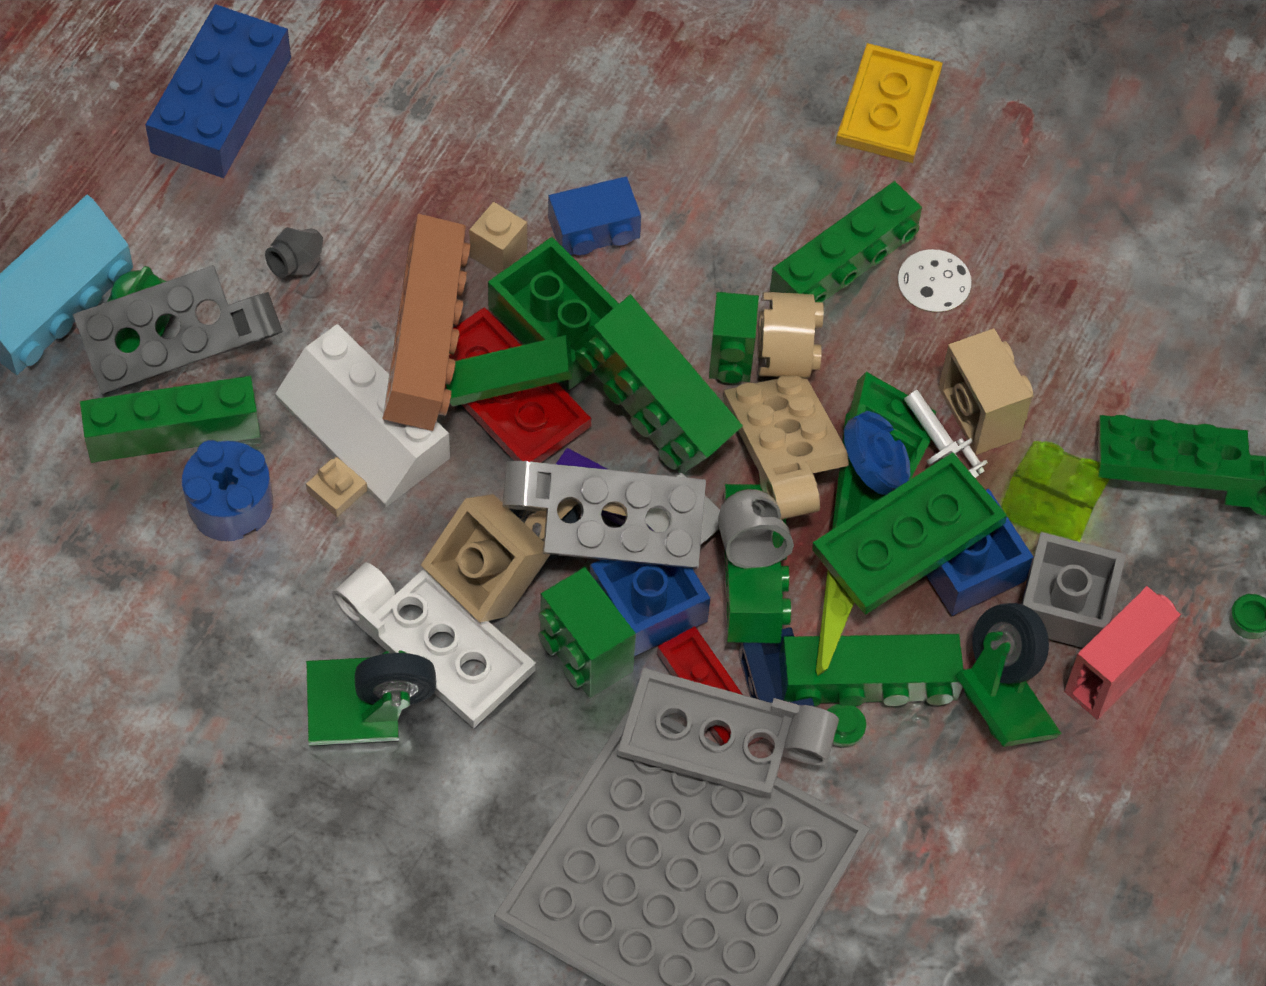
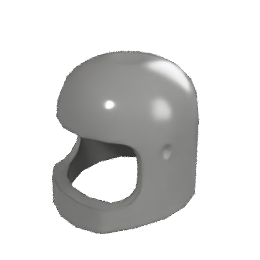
(747, 529)

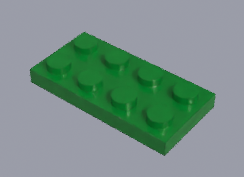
(909, 533)

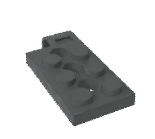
(237, 326)

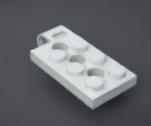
(375, 607)

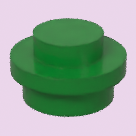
(850, 725)

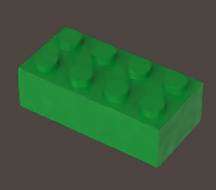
(655, 386)

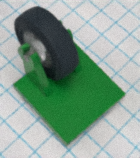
(1008, 651)
(364, 696)

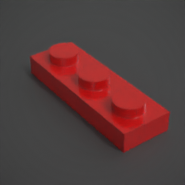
(693, 659)

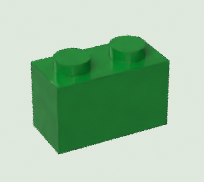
(733, 337)

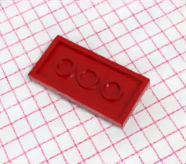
(526, 422)

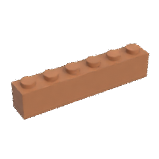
(426, 322)

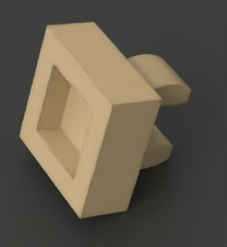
(336, 486)

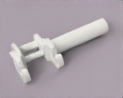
(939, 434)

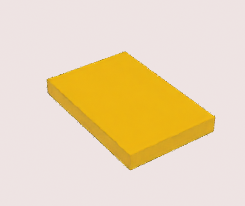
(889, 103)

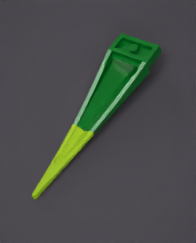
(854, 495)

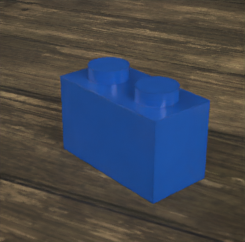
(595, 216)

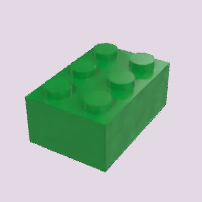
(549, 298)

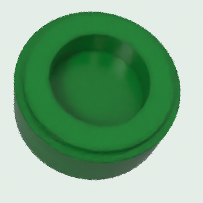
(1249, 616)

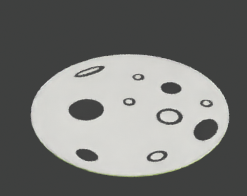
(934, 280)

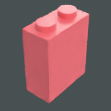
(1122, 652)

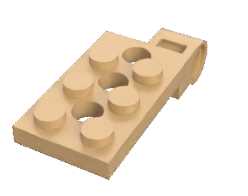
(787, 442)

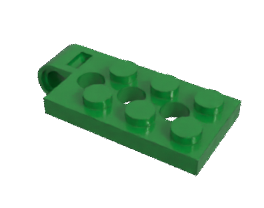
(1201, 466)

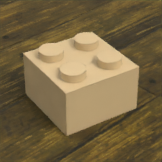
(985, 390)
(486, 557)

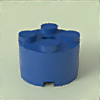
(227, 489)

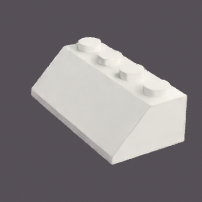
(341, 401)

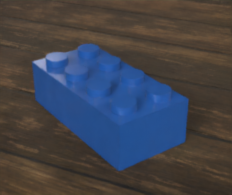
(218, 91)

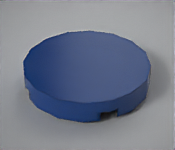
(875, 453)

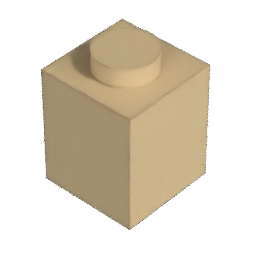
(498, 238)

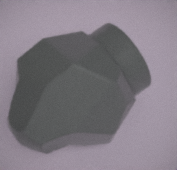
(294, 252)

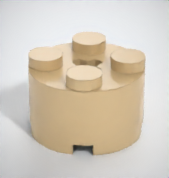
(789, 334)

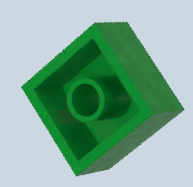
(586, 633)

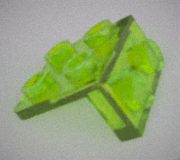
(1054, 491)

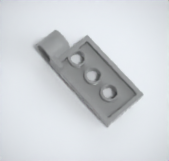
(544, 485)
(793, 729)

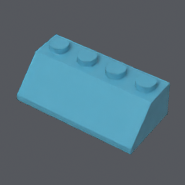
(57, 278)

